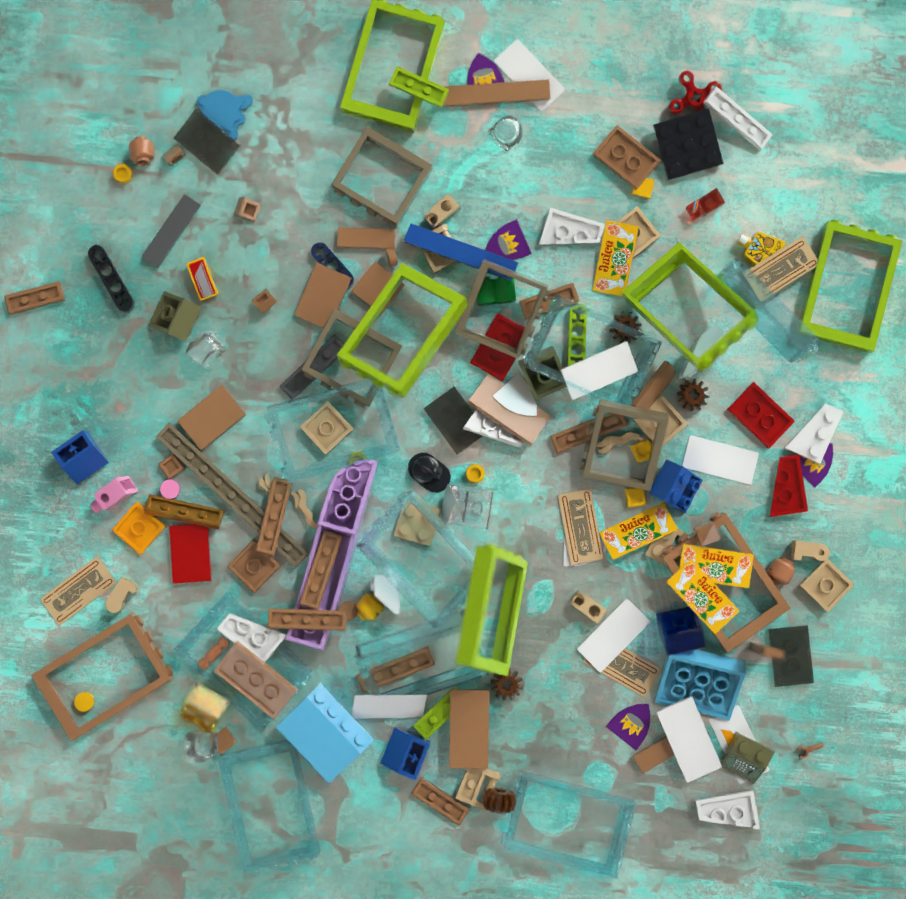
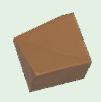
(707, 533)

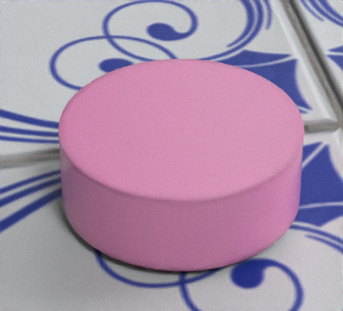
(170, 489)

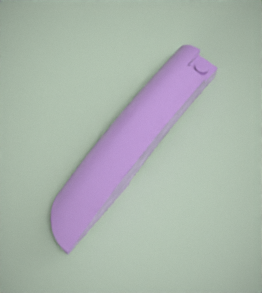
(344, 516)

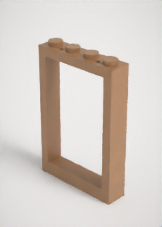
(762, 620)
(146, 641)

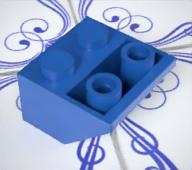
(80, 456)
(675, 486)
(405, 753)

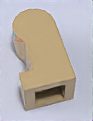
(441, 211)
(814, 550)
(117, 598)
(588, 606)

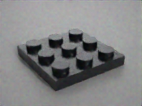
(688, 144)

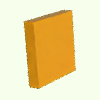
(138, 528)

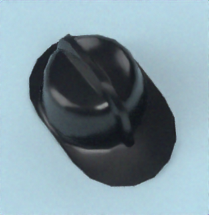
(429, 472)

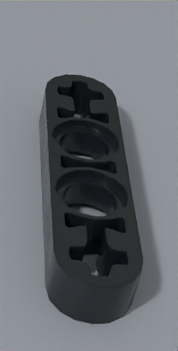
(110, 279)

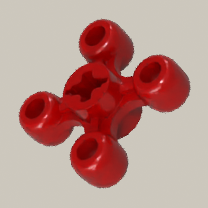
(691, 90)

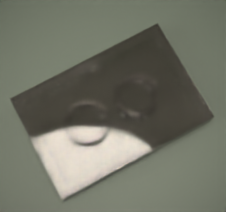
(207, 141)
(450, 416)
(796, 664)

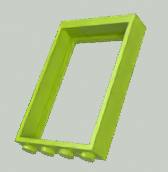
(376, 113)
(659, 272)
(837, 336)
(427, 351)
(477, 605)

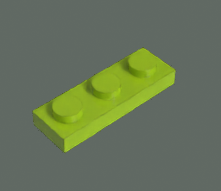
(419, 87)
(434, 717)

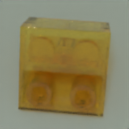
(204, 708)

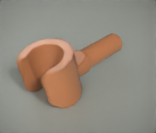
(809, 749)

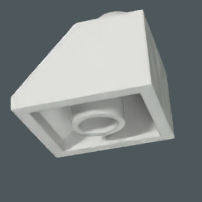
(386, 592)

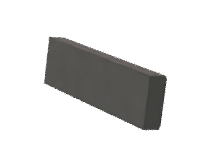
(171, 231)
(324, 358)

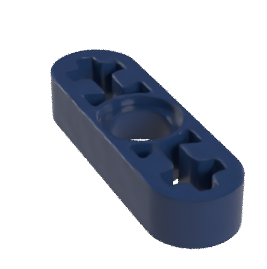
(327, 251)

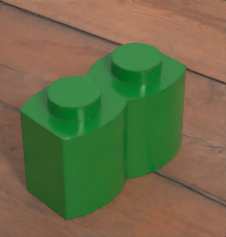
(496, 292)

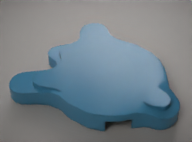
(225, 109)

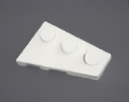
(732, 809)

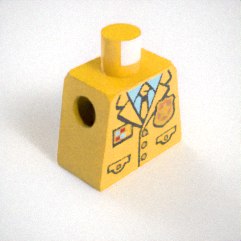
(759, 247)

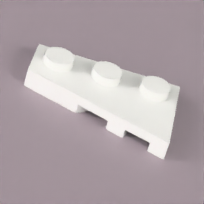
(570, 229)
(486, 427)
(816, 434)
(255, 637)

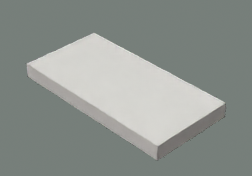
(689, 739)

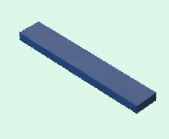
(456, 250)

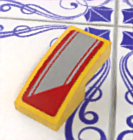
(202, 278)

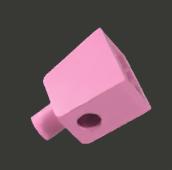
(113, 494)

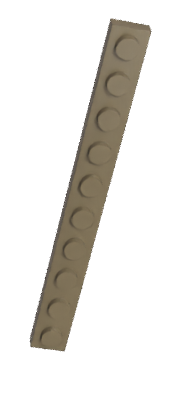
(227, 490)

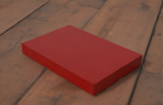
(495, 361)
(760, 415)
(190, 553)

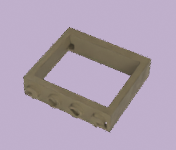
(398, 151)
(529, 329)
(372, 334)
(631, 411)

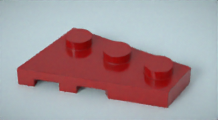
(789, 488)

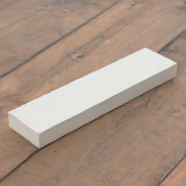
(737, 118)

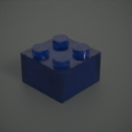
(680, 630)

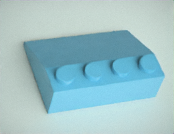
(706, 676)
(324, 733)

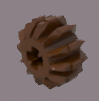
(628, 320)
(697, 390)
(513, 686)
(499, 800)

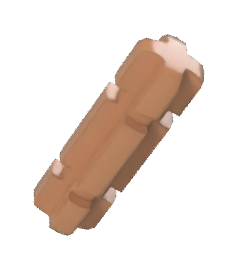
(213, 653)

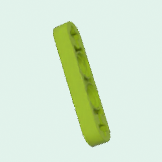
(576, 340)

